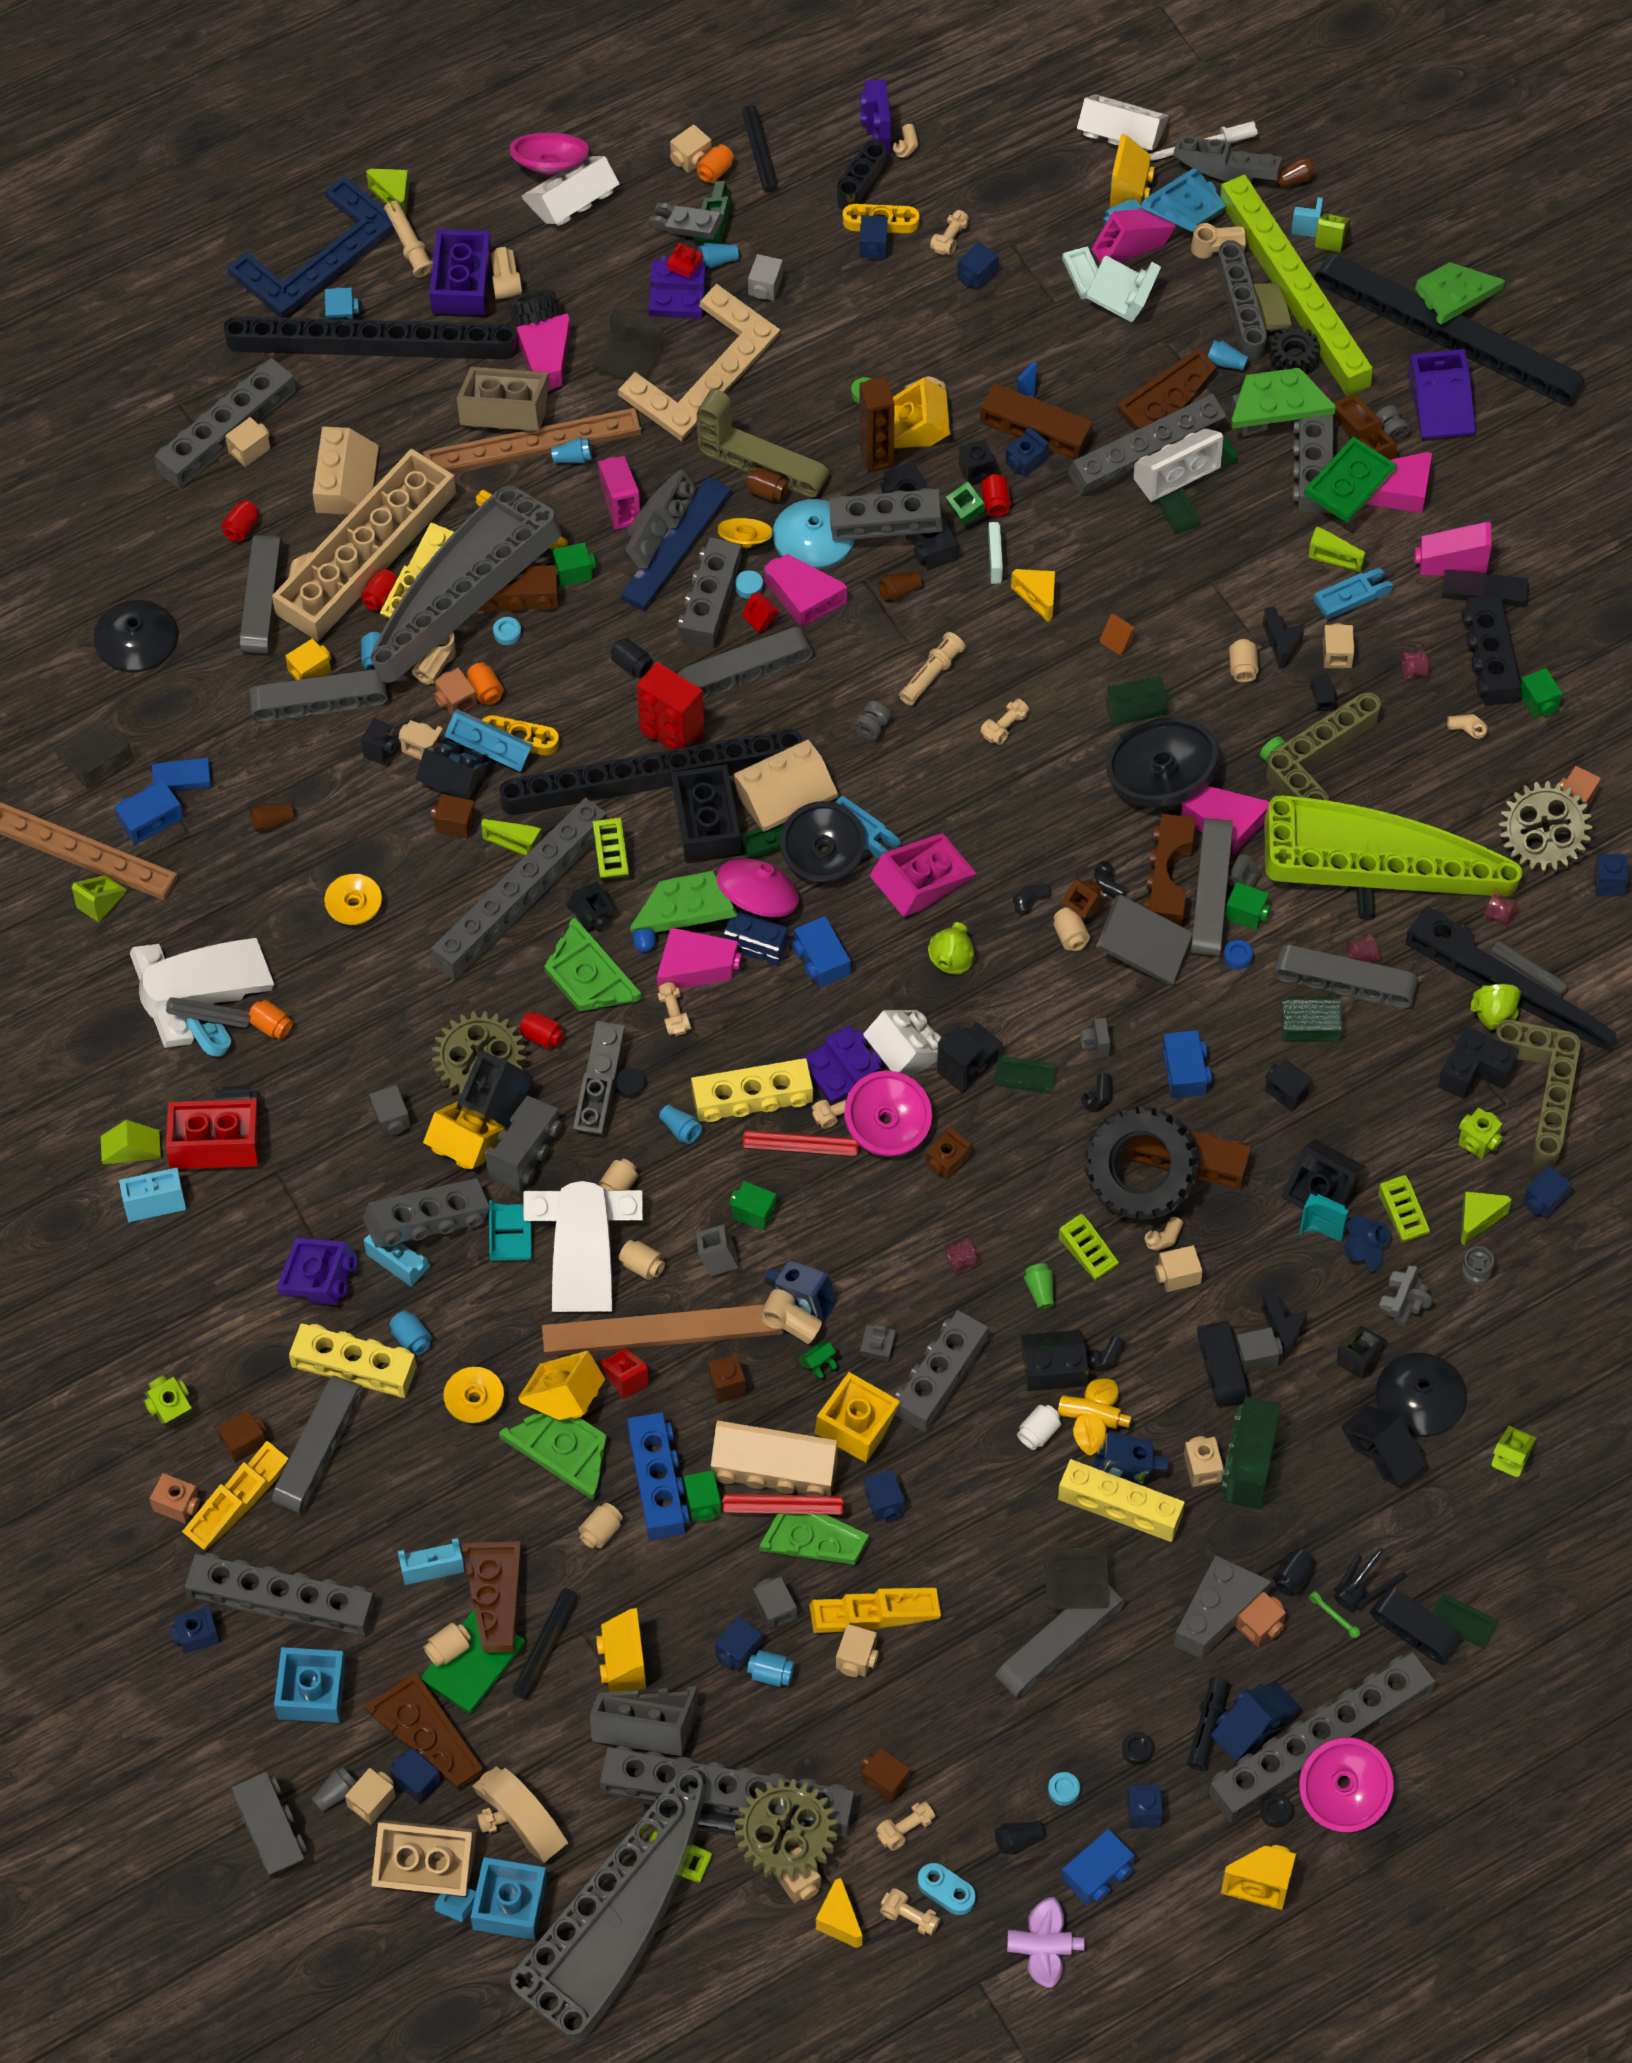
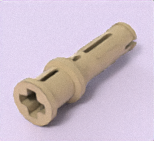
(413, 248)
(938, 660)

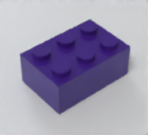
(460, 272)

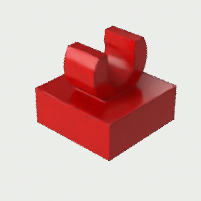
(684, 261)
(760, 612)

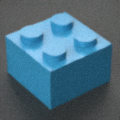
(310, 1685)
(509, 1898)

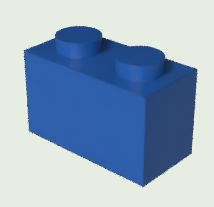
(148, 812)
(821, 952)
(1185, 1064)
(1098, 1868)

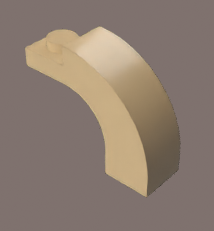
(522, 1811)

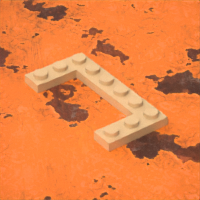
(754, 338)

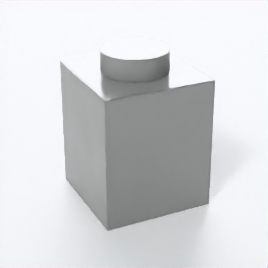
(765, 277)

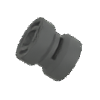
(1392, 423)
(873, 718)
(1479, 1259)

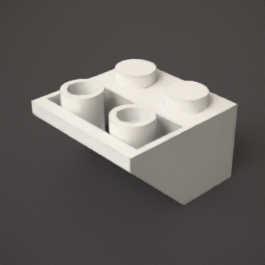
(904, 1041)

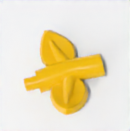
(1094, 1414)

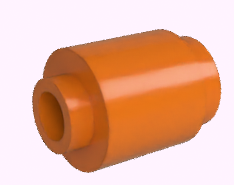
(715, 163)
(485, 683)
(270, 1019)

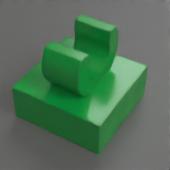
(816, 1356)

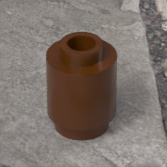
(767, 484)

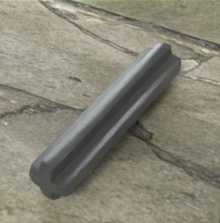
(1528, 968)
(207, 1012)

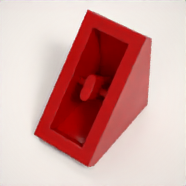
(626, 1373)

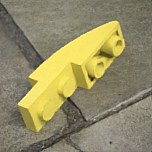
(429, 545)

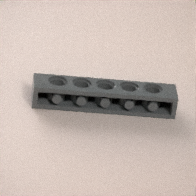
(191, 453)
(1121, 455)
(351, 1620)

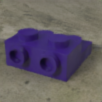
(876, 111)
(674, 294)
(841, 1063)
(317, 1270)

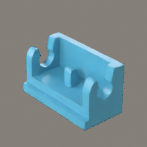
(152, 1194)
(398, 1260)
(431, 1563)

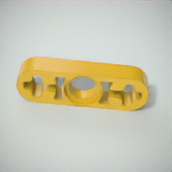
(890, 211)
(541, 733)

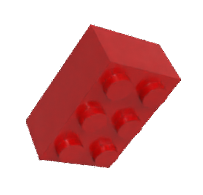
(670, 708)

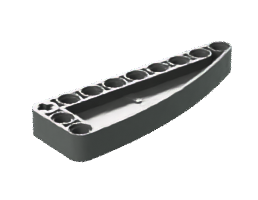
(463, 575)
(612, 1940)

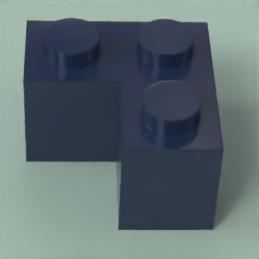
(1253, 1718)

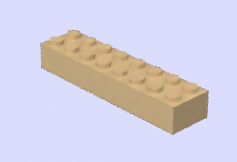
(364, 544)

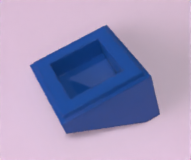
(1027, 380)

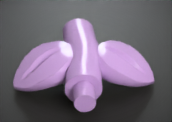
(1044, 1942)

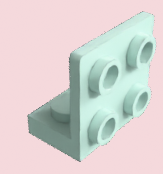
(1122, 288)

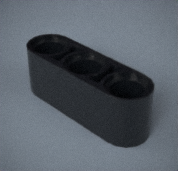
(862, 174)
(1222, 1363)
(1415, 1625)

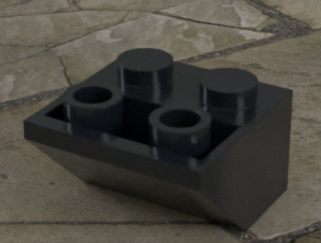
(454, 768)
(494, 1090)

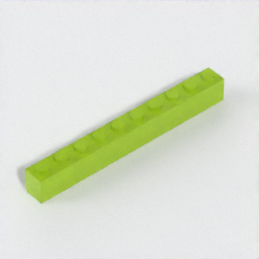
(1297, 285)

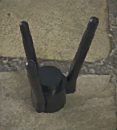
(1350, 1592)

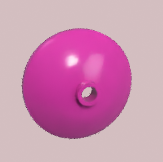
(549, 152)
(757, 887)
(890, 1096)
(1358, 1802)

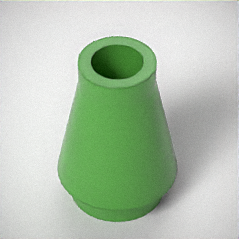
(1040, 1283)

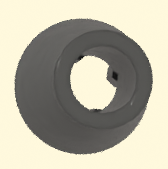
(334, 1789)

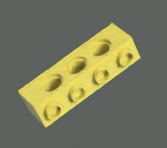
(762, 1079)
(390, 1380)
(1121, 1500)

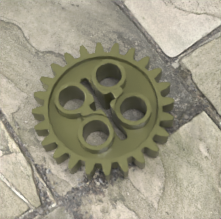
(1551, 851)
(459, 1043)
(812, 1839)

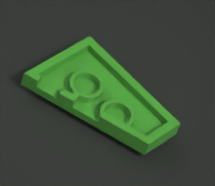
(814, 1538)

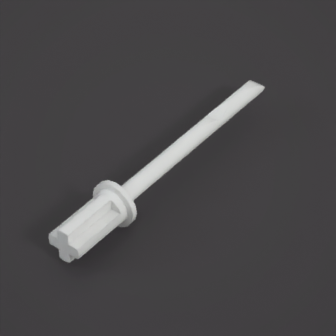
(1230, 134)

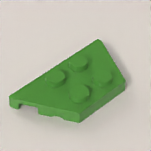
(1456, 289)
(1279, 398)
(684, 903)
(587, 972)
(563, 1447)

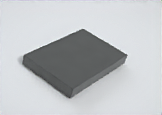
(1144, 939)

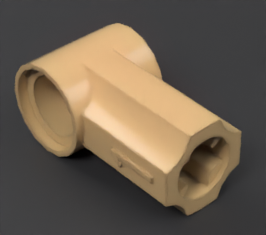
(1208, 238)
(505, 279)
(433, 662)
(783, 1313)

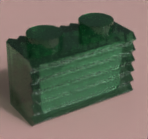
(1136, 700)
(1311, 1019)

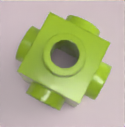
(1480, 1133)
(176, 1406)

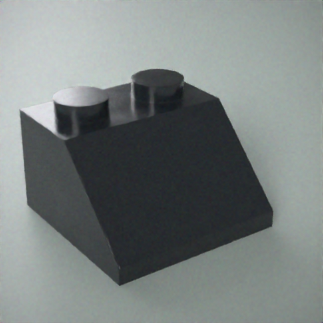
(1324, 1173)
(1054, 1360)

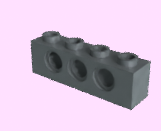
(1310, 448)
(896, 522)
(705, 629)
(465, 1196)
(922, 1410)

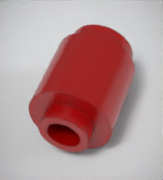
(996, 495)
(240, 520)
(378, 589)
(542, 1030)

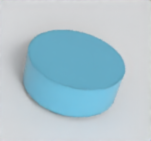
(748, 583)
(507, 631)
(1064, 1788)

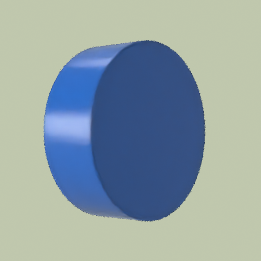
(1238, 954)

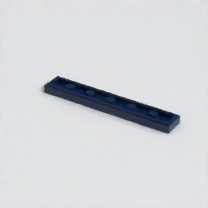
(676, 544)

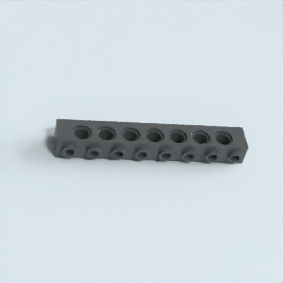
(517, 890)
(715, 1775)
(1237, 1801)

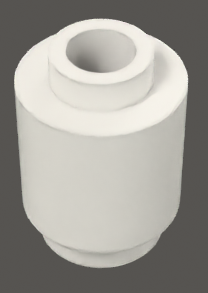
(1039, 1426)

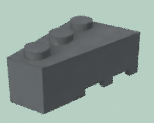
(523, 1144)
(1216, 1606)
(645, 1721)
(268, 1823)

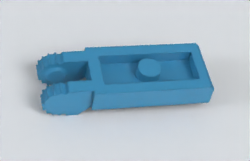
(1351, 593)
(873, 829)

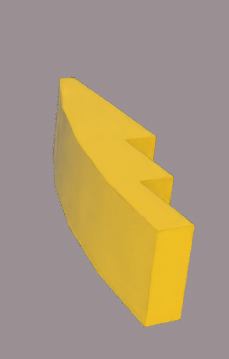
(236, 1497)
(876, 1610)

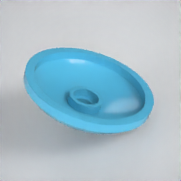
(809, 542)

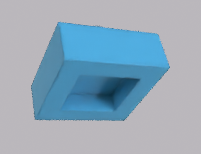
(455, 1906)

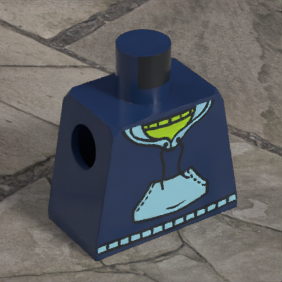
(808, 1287)
(1129, 1458)

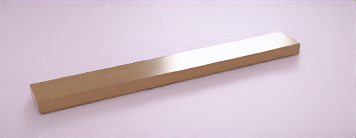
(534, 443)
(86, 852)
(655, 1330)

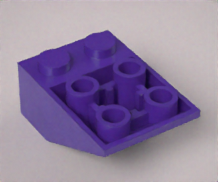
(1442, 393)

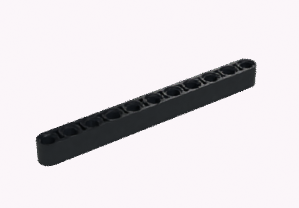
(370, 337)
(1479, 342)
(637, 771)

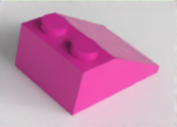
(921, 873)

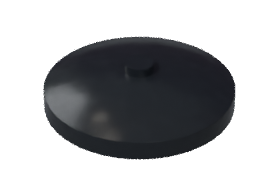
(1163, 762)

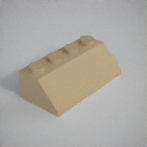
(774, 1459)

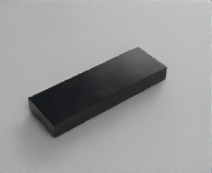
(1464, 585)

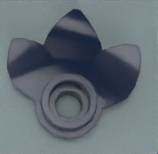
(1366, 1241)

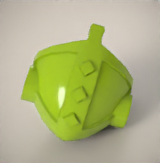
(952, 947)
(1496, 1004)

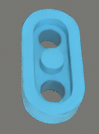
(210, 1036)
(944, 1889)

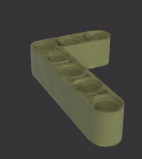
(749, 452)
(1337, 735)
(1555, 1086)

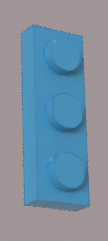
(489, 740)

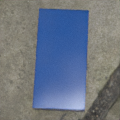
(183, 774)

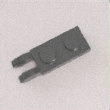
(686, 221)

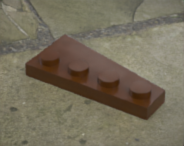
(1167, 391)
(494, 1588)
(421, 1724)

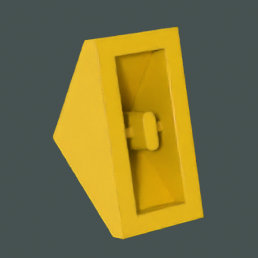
(1036, 589)
(838, 1918)

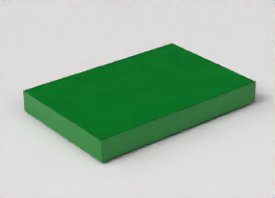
(1350, 479)
(471, 1673)

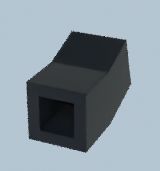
(1323, 692)

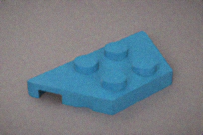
(1186, 201)

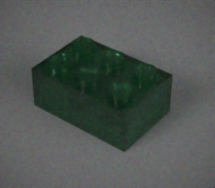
(1250, 1452)

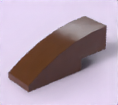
(1364, 425)

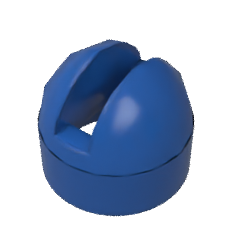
(644, 939)

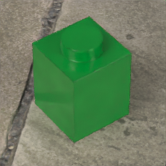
(965, 503)
(573, 564)
(1540, 693)
(1247, 906)
(753, 1205)
(702, 1496)

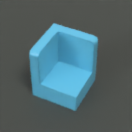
(1306, 220)

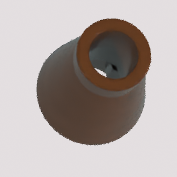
(1296, 172)
(896, 585)
(270, 815)

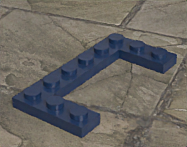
(287, 295)

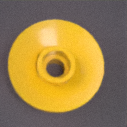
(744, 531)
(352, 889)
(470, 1383)

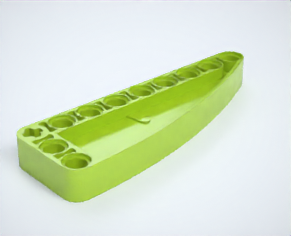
(1359, 837)

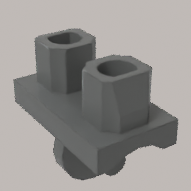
(1410, 1298)

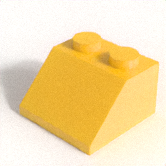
(1131, 173)
(920, 415)
(461, 1136)
(563, 1386)
(856, 1416)
(622, 1652)
(1260, 1876)

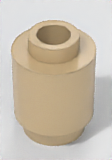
(1243, 660)
(1071, 929)
(619, 1176)
(642, 1259)
(600, 1526)
(447, 1644)

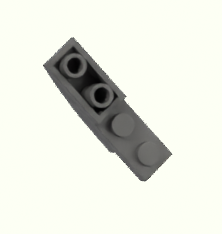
(1218, 161)
(657, 516)
(600, 1077)

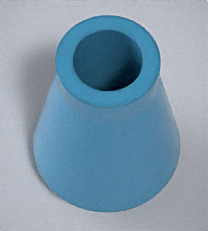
(718, 254)
(1226, 356)
(574, 451)
(683, 1126)

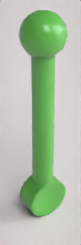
(1354, 1631)

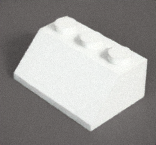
(1112, 118)
(572, 190)
(1179, 463)

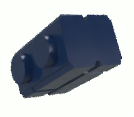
(758, 937)

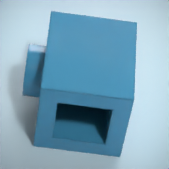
(340, 304)

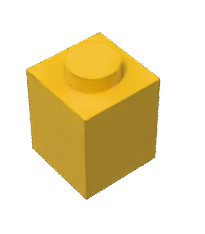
(308, 661)

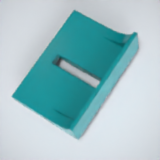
(1324, 1217)
(508, 1246)

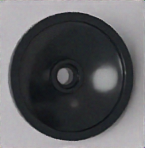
(139, 646)
(818, 826)
(1429, 1409)

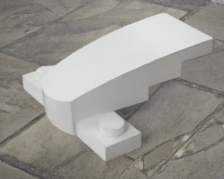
(201, 975)
(582, 1240)

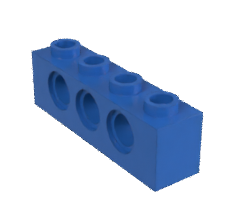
(659, 1520)

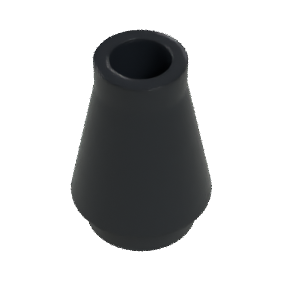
(1017, 1835)

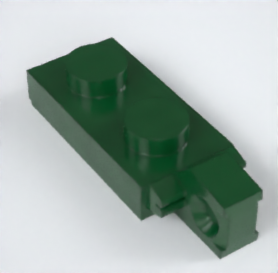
(720, 202)

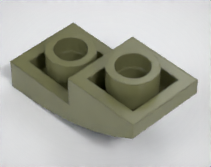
(1272, 306)

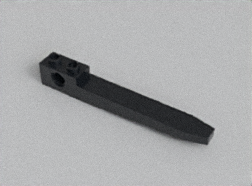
(1480, 968)

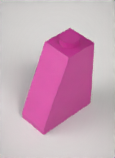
(1131, 234)
(546, 347)
(1406, 486)
(619, 491)
(1455, 549)
(804, 589)
(1244, 811)
(697, 959)

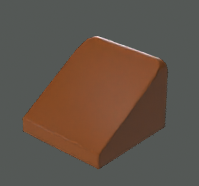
(1117, 635)

